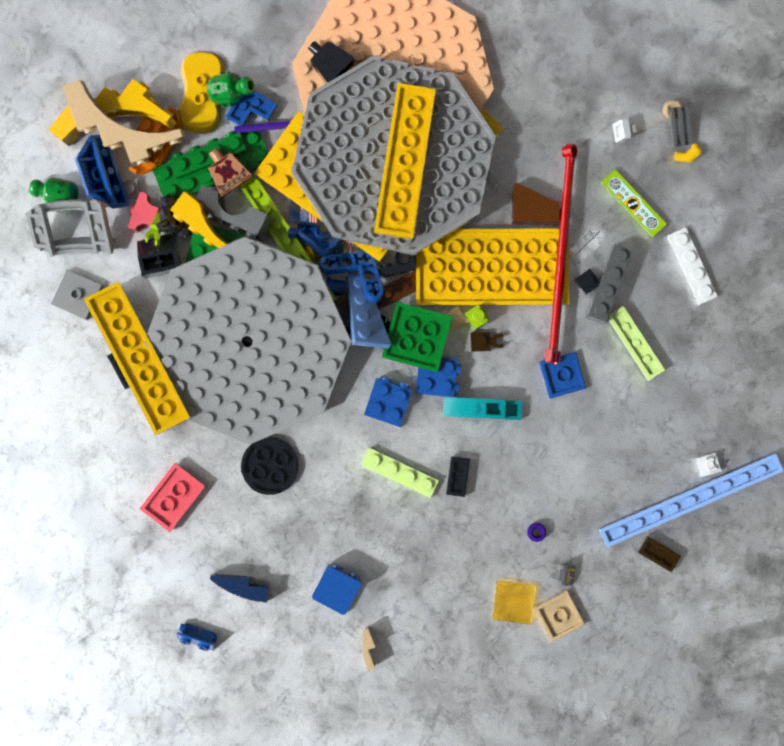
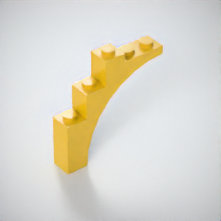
(133, 101)

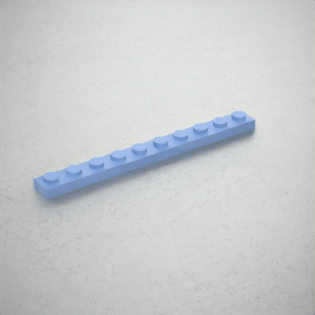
(691, 500)

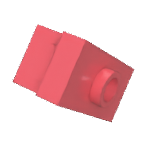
(142, 213)

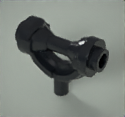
(175, 226)

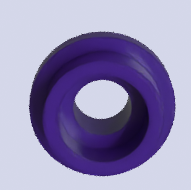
(541, 536)

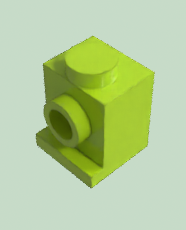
(477, 317)

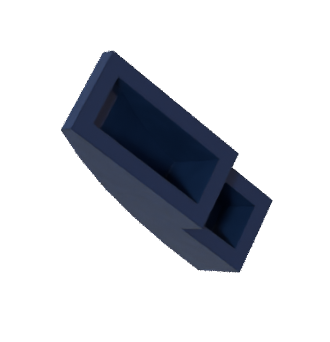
(242, 587)

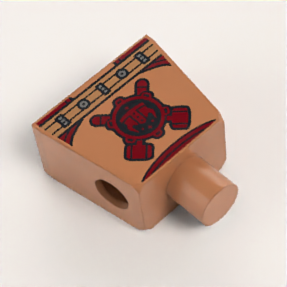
(227, 172)

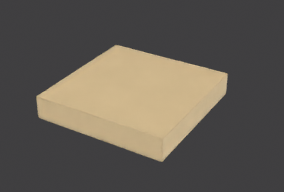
(559, 615)

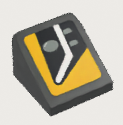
(567, 575)

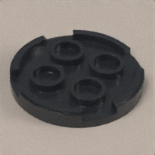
(269, 466)

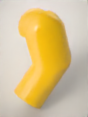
(688, 157)

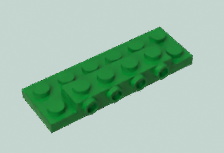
(191, 171)

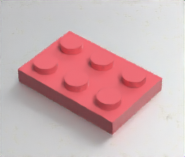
(172, 497)

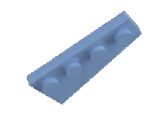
(365, 319)

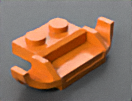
(151, 126)

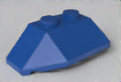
(101, 173)

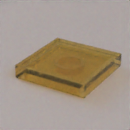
(513, 602)

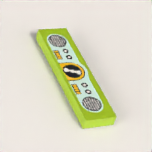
(633, 203)

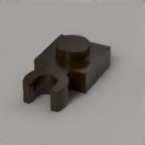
(482, 341)

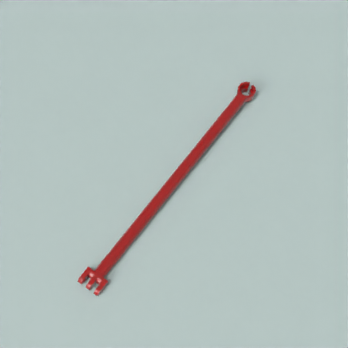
(552, 354)

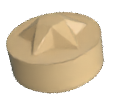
(671, 104)

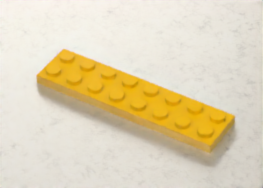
(404, 161)
(137, 361)

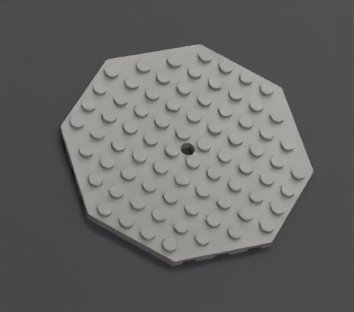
(346, 146)
(293, 331)

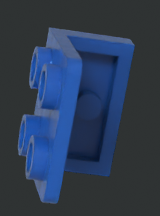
(337, 588)

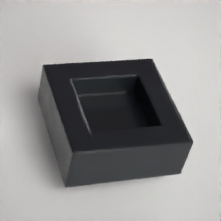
(587, 281)

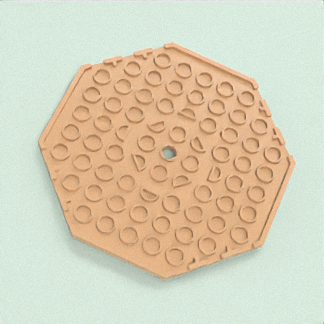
(402, 30)

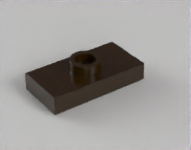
(659, 554)

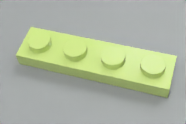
(635, 343)
(399, 472)

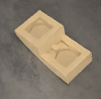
(368, 643)

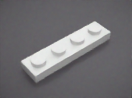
(692, 266)

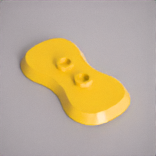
(196, 110)

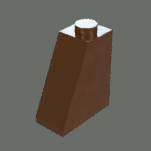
(533, 208)

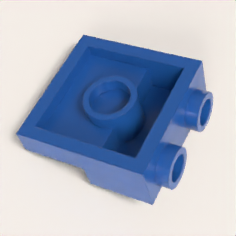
(440, 383)
(388, 401)

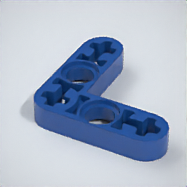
(362, 267)

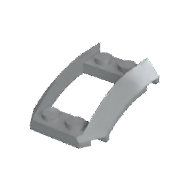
(97, 222)

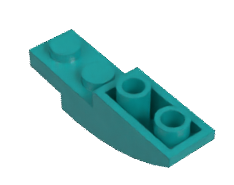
(482, 408)

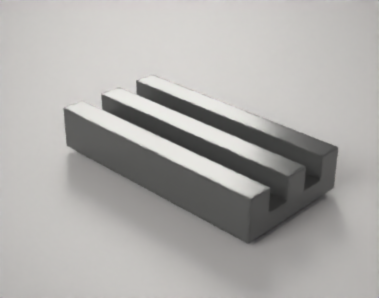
(681, 129)

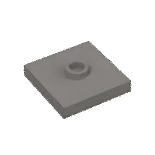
(72, 293)

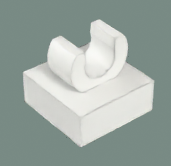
(623, 130)
(708, 464)

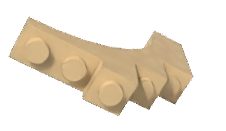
(89, 115)

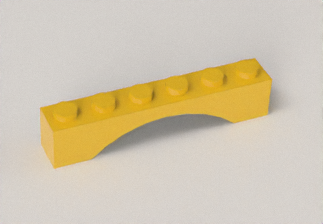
(193, 213)

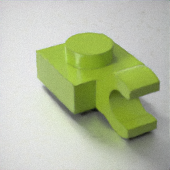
(154, 232)

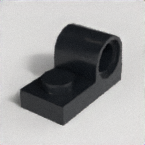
(388, 270)

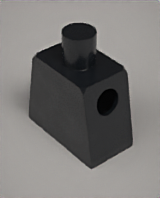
(330, 60)

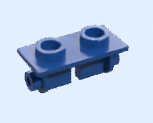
(190, 635)

